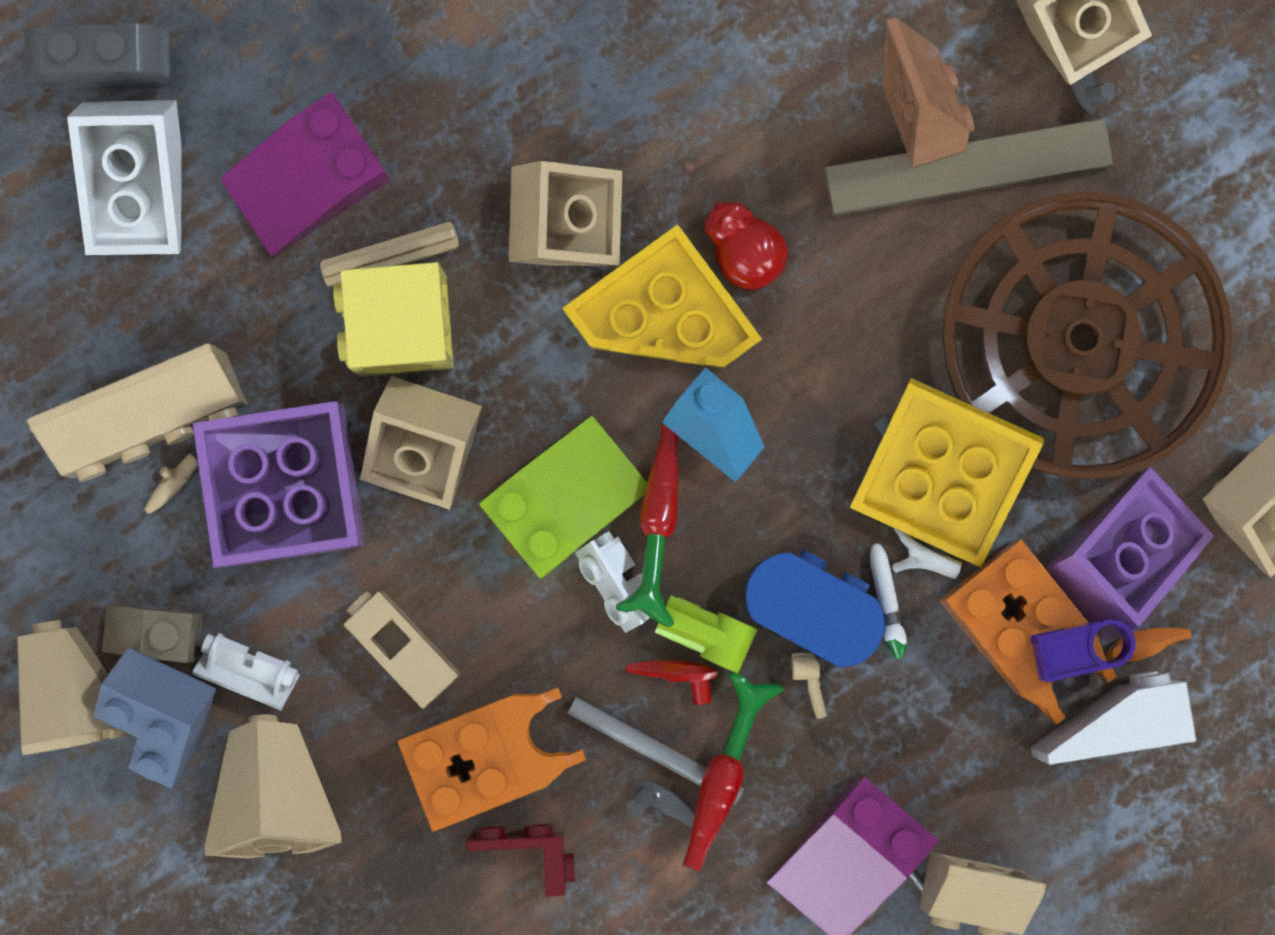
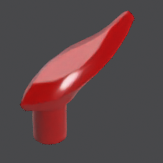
(679, 671)

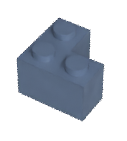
(159, 709)

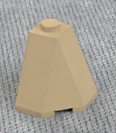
(59, 690)
(269, 795)

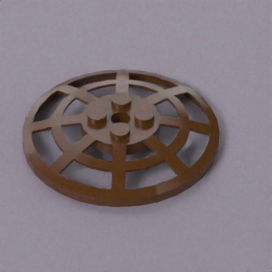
(1107, 315)

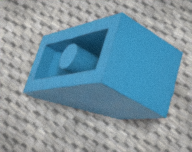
(716, 424)

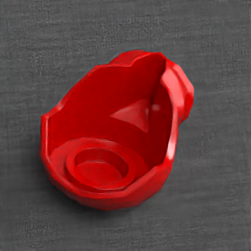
(745, 246)

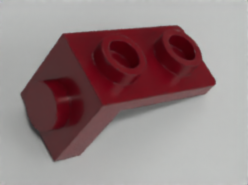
(558, 865)

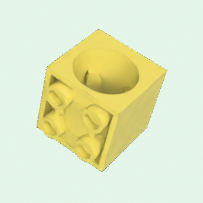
(394, 319)

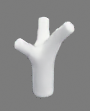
(925, 558)

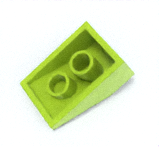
(565, 497)

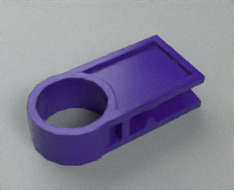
(1071, 651)

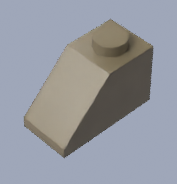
(153, 632)

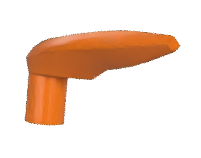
(1149, 642)

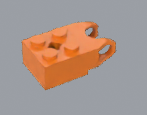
(1006, 641)
(502, 753)

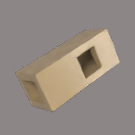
(400, 647)

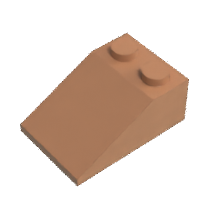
(923, 96)

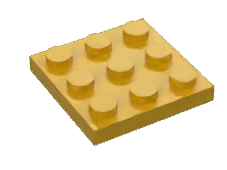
(946, 472)

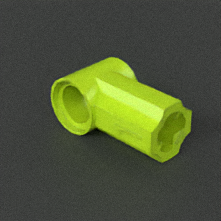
(714, 636)

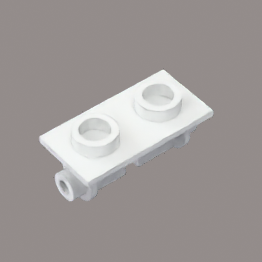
(602, 565)
(255, 676)

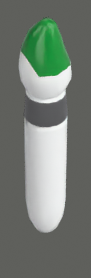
(893, 633)

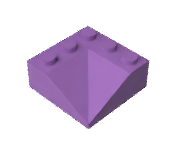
(278, 484)

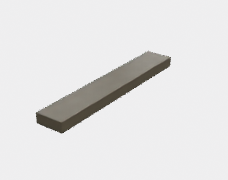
(983, 166)

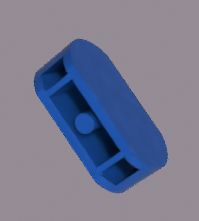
(815, 608)

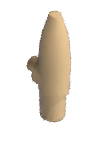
(172, 482)

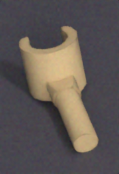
(807, 668)

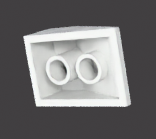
(128, 176)
(1127, 718)

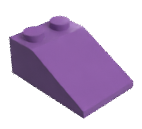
(1130, 554)

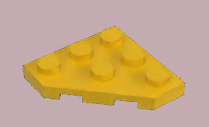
(664, 308)

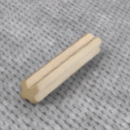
(392, 252)

